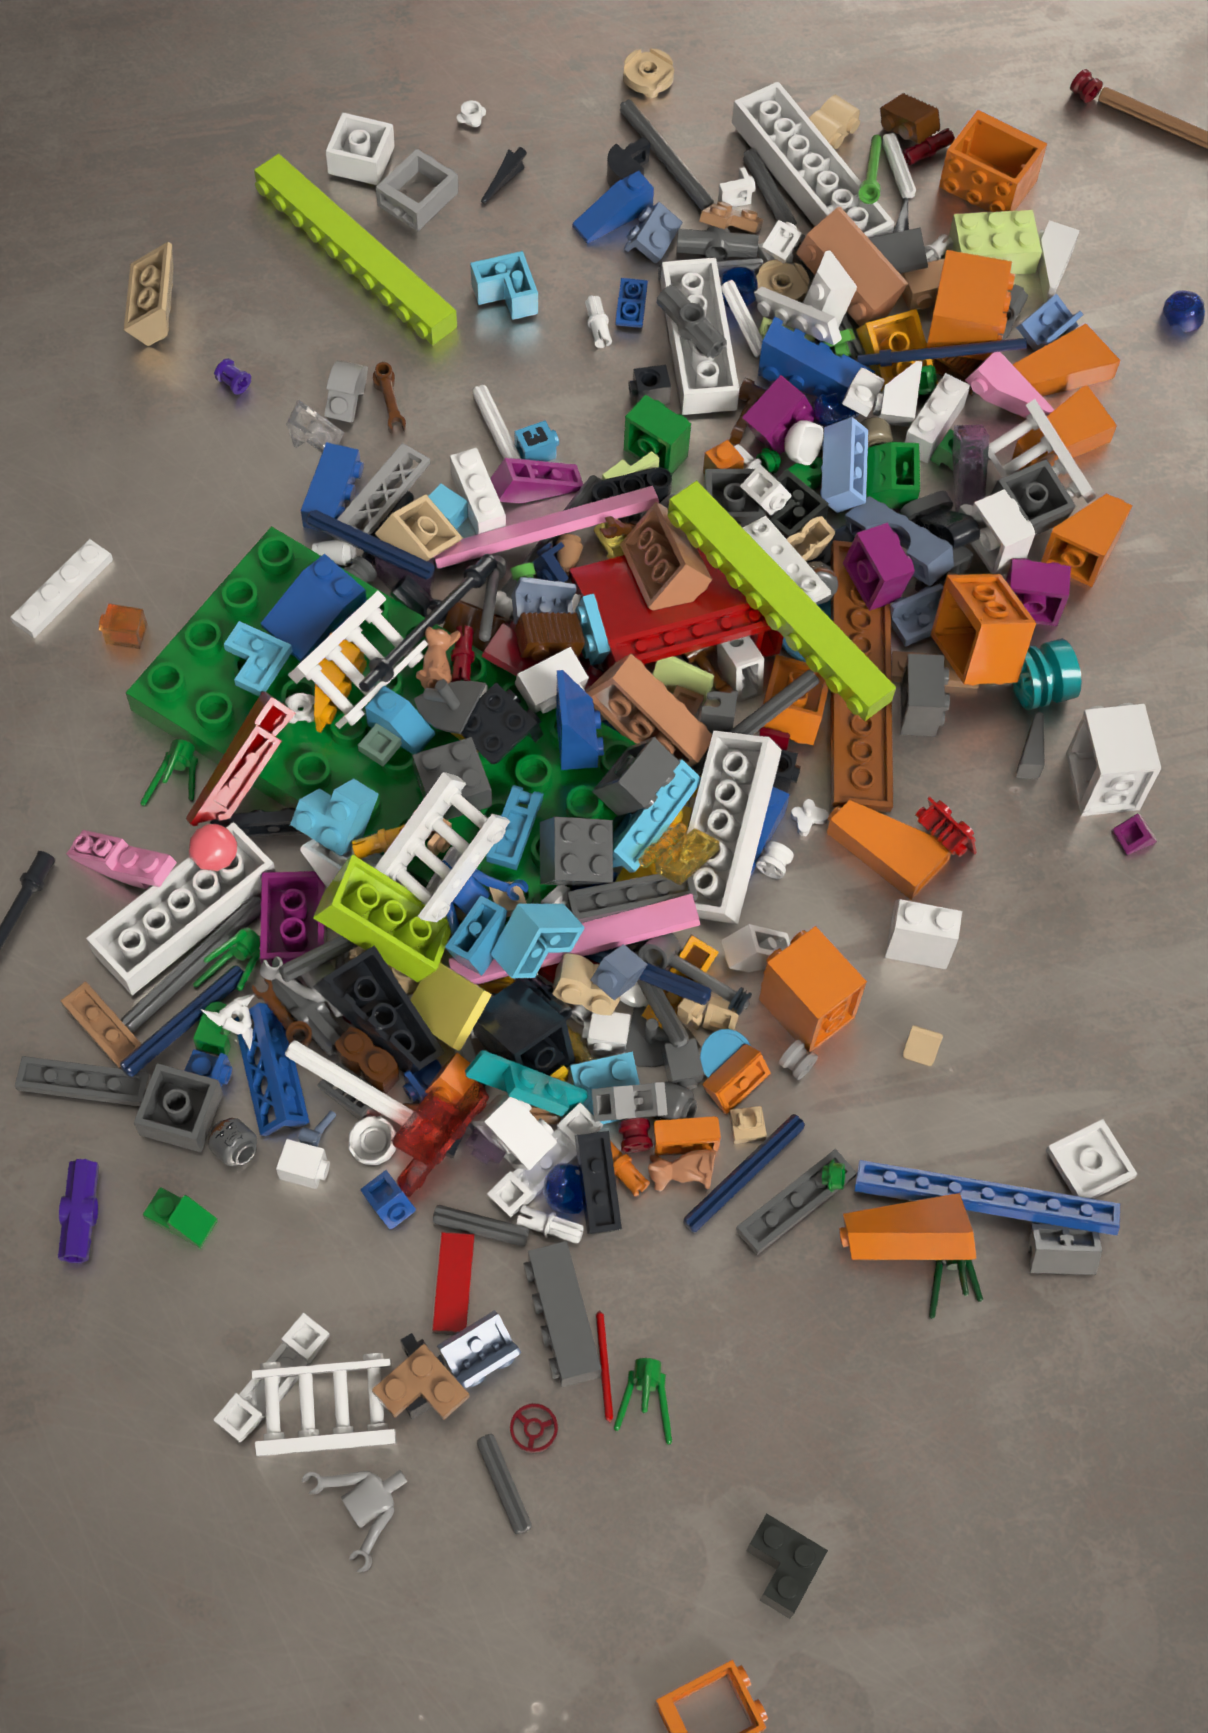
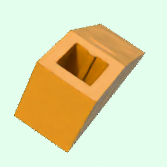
(323, 706)

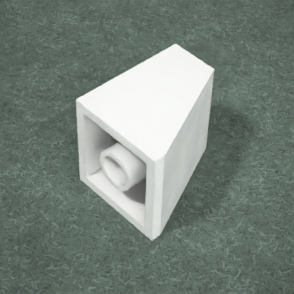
(923, 933)

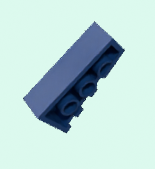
(804, 363)

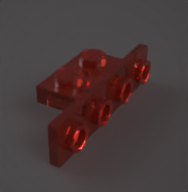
(433, 1131)

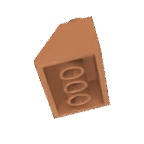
(876, 279)
(664, 561)
(645, 709)

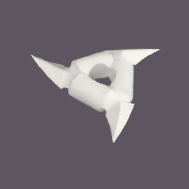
(235, 1007)

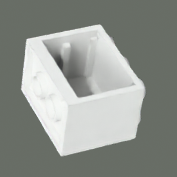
(1113, 759)

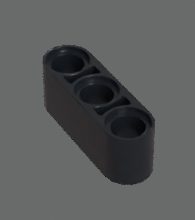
(634, 481)
(951, 526)

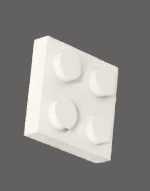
(1091, 1161)

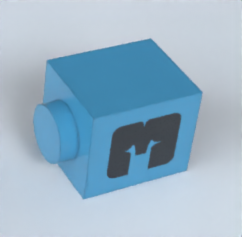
(537, 442)

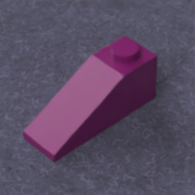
(534, 480)

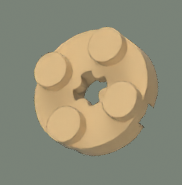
(648, 83)
(793, 275)

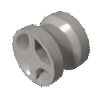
(798, 1059)

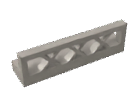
(382, 486)

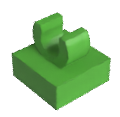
(842, 346)

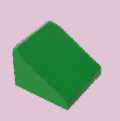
(928, 381)

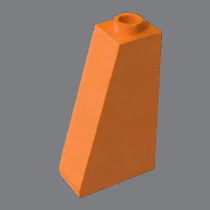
(1069, 363)
(1079, 423)
(889, 847)
(911, 1231)

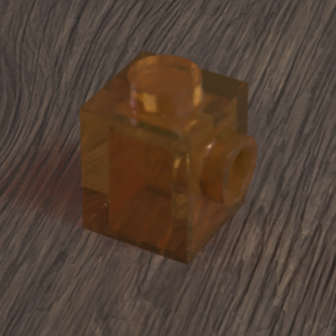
(123, 626)

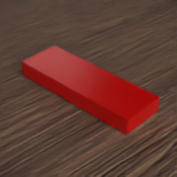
(453, 1283)

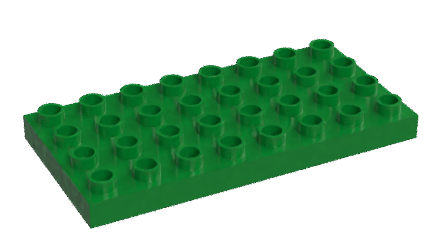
(195, 699)

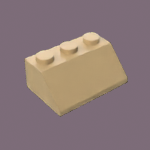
(150, 295)

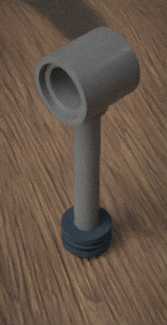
(664, 951)

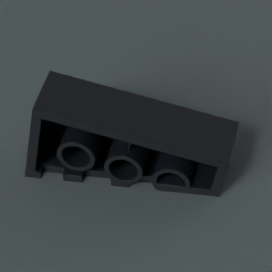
(379, 1007)

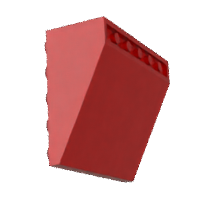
(654, 635)

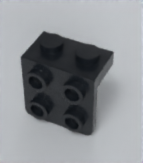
(500, 724)

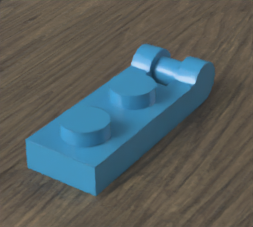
(511, 847)

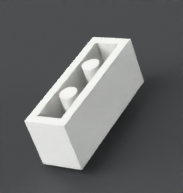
(937, 415)
(476, 487)

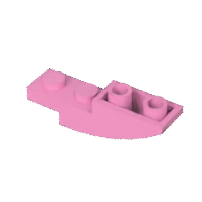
(120, 861)

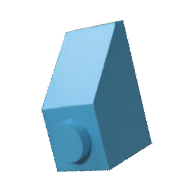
(399, 718)
(478, 935)

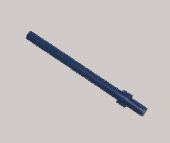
(887, 357)

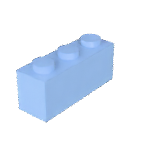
(844, 464)

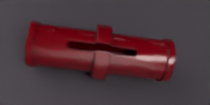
(929, 147)
(462, 655)

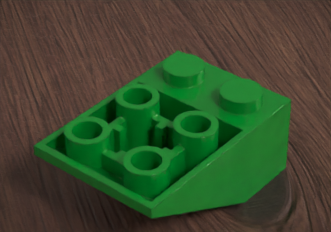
(893, 473)

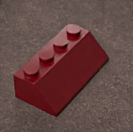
(505, 653)

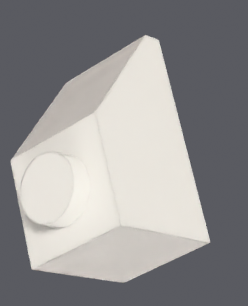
(751, 947)

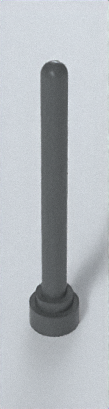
(490, 598)

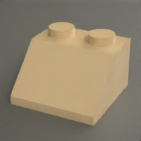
(419, 529)

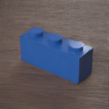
(333, 482)

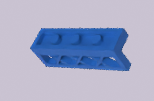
(283, 1081)

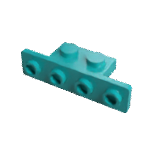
(525, 1083)

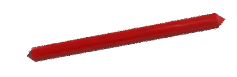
(605, 1377)

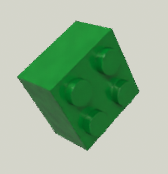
(659, 430)

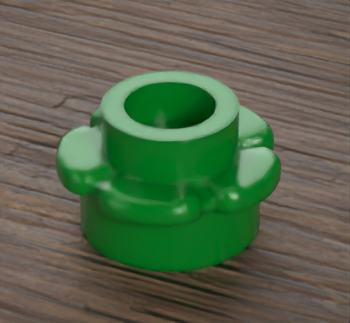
(769, 460)
(834, 1175)

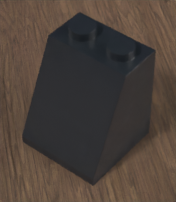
(525, 1030)

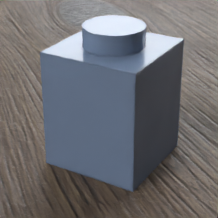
(618, 972)

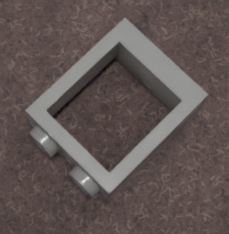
(405, 208)

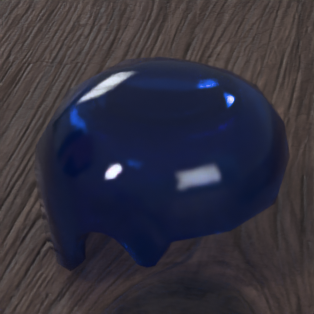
(745, 282)
(1184, 309)
(830, 410)
(563, 1189)

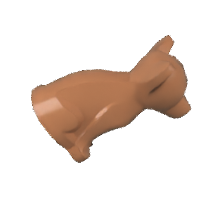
(435, 660)
(689, 1167)

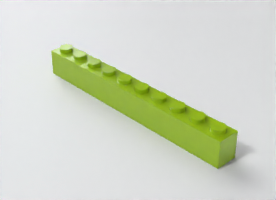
(355, 249)
(780, 601)

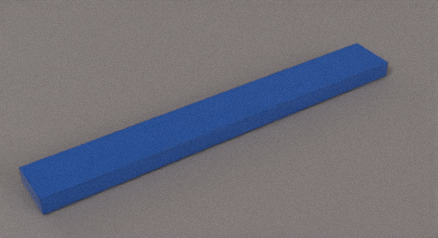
(990, 1197)

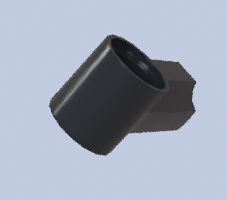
(414, 597)

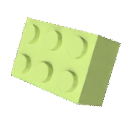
(999, 236)

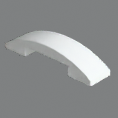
(524, 1185)
(297, 1349)

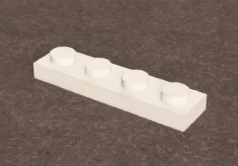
(798, 315)
(61, 588)

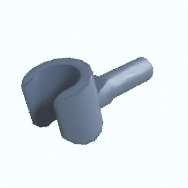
(312, 1137)

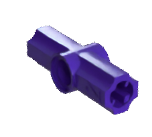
(78, 1211)

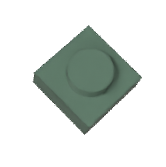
(379, 744)

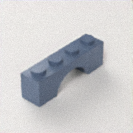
(929, 554)

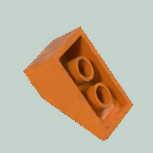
(805, 714)

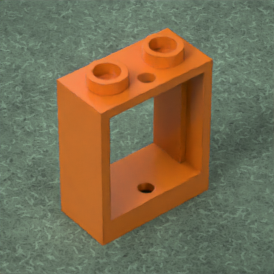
(739, 1682)

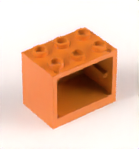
(992, 164)
(971, 301)
(982, 629)
(811, 988)

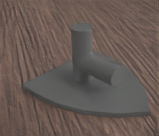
(449, 704)
(647, 1040)

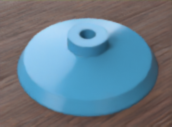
(720, 1048)

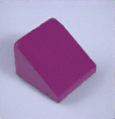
(1134, 834)

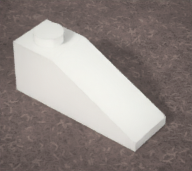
(1057, 247)

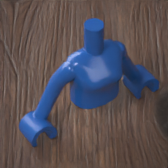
(474, 889)

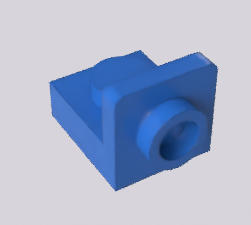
(210, 1066)
(418, 1082)
(388, 1200)

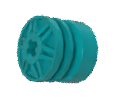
(1048, 675)

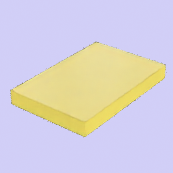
(449, 1005)

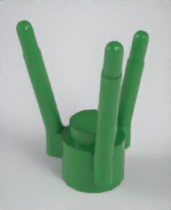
(178, 758)
(242, 945)
(646, 1377)

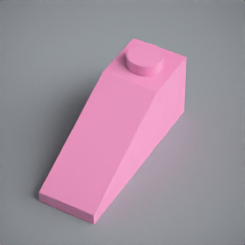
(1004, 386)

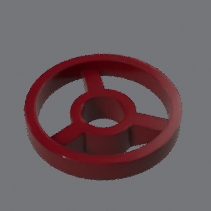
(526, 1422)

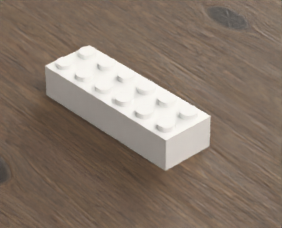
(702, 382)
(732, 810)
(177, 914)

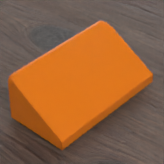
(736, 1078)
(686, 1135)

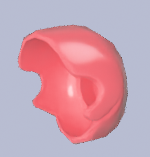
(212, 847)

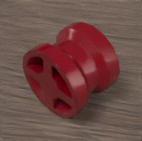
(1086, 85)
(635, 1135)

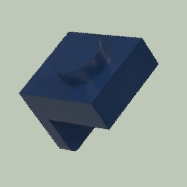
(547, 565)

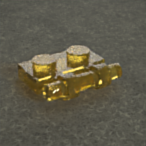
(685, 856)

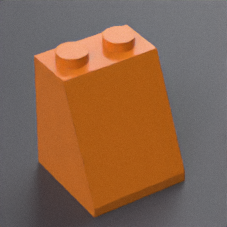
(1088, 538)

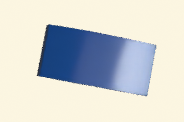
(631, 302)

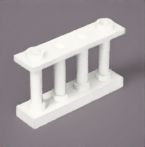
(1049, 442)
(787, 558)
(332, 651)
(412, 840)
(343, 1433)

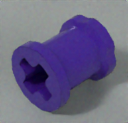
(232, 376)

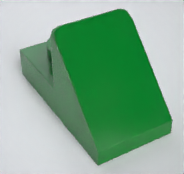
(180, 1217)

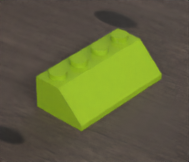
(382, 913)

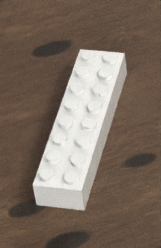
(804, 160)

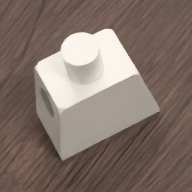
(740, 655)

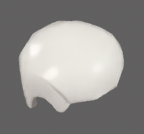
(804, 442)
(371, 1140)

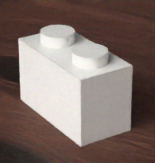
(540, 681)

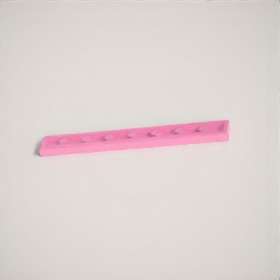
(548, 526)
(611, 933)

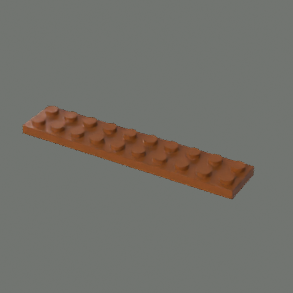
(859, 748)

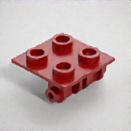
(938, 817)

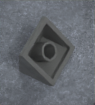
(903, 249)

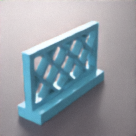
(648, 825)

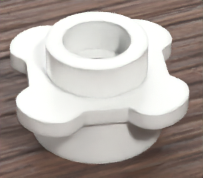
(471, 113)
(301, 700)

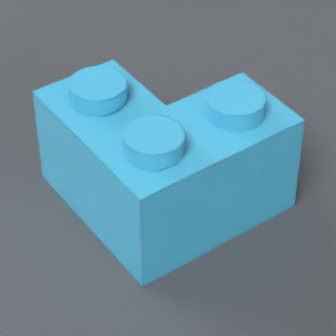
(507, 279)
(336, 818)
(533, 934)

